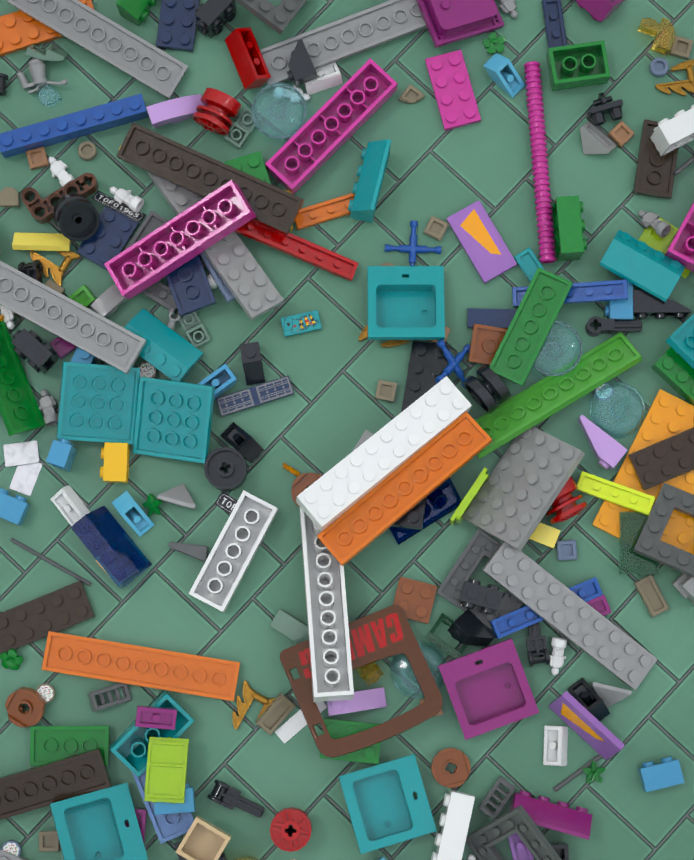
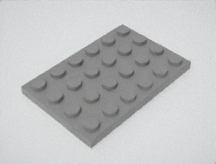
(523, 486)

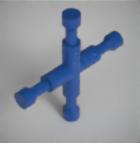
(413, 248)
(453, 362)

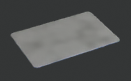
(21, 453)
(25, 478)

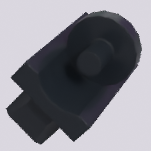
(597, 112)

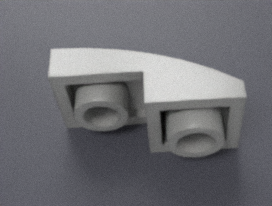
(108, 301)

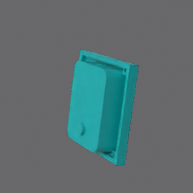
(406, 306)
(384, 804)
(95, 827)

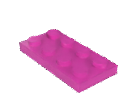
(452, 90)

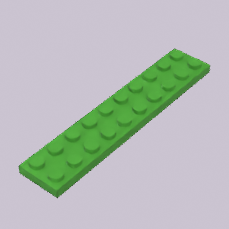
(557, 392)

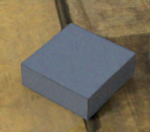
(566, 550)

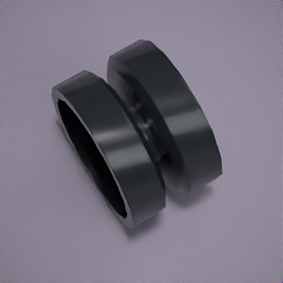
(76, 217)
(487, 389)
(223, 458)

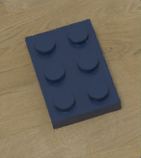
(177, 25)
(110, 238)
(190, 287)

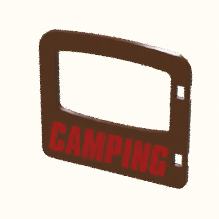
(371, 640)

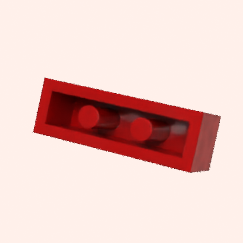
(247, 58)

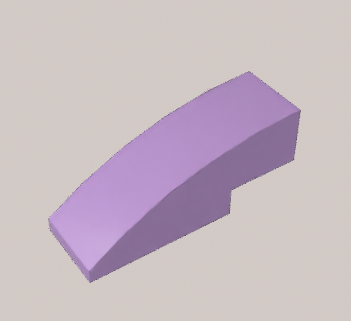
(173, 110)

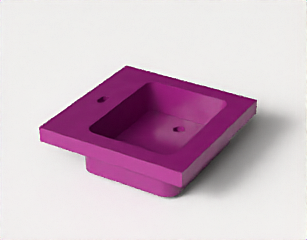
(459, 19)
(488, 692)

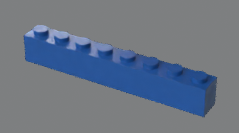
(73, 125)

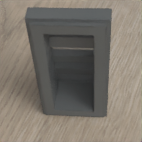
(196, 551)
(91, 696)
(498, 808)

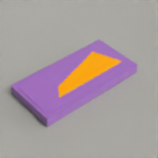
(481, 241)
(586, 725)

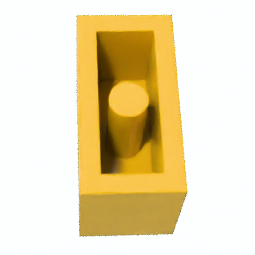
(115, 462)

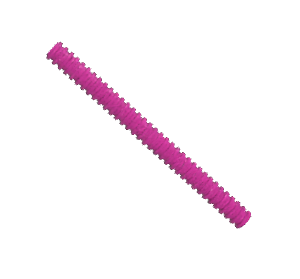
(540, 162)

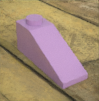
(603, 446)
(361, 701)

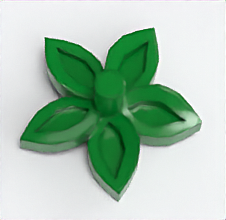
(152, 504)
(593, 773)

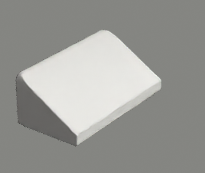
(327, 77)
(69, 505)
(555, 745)

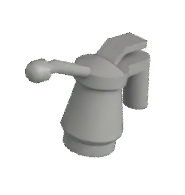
(38, 72)

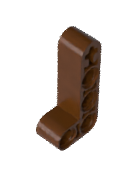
(47, 203)

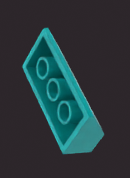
(370, 180)
(642, 265)
(164, 346)
(133, 743)

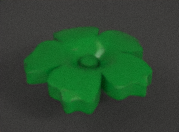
(494, 43)
(11, 659)

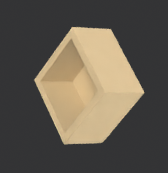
(203, 841)

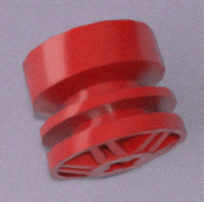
(216, 111)
(565, 504)
(300, 822)

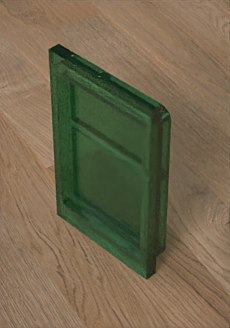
(630, 562)

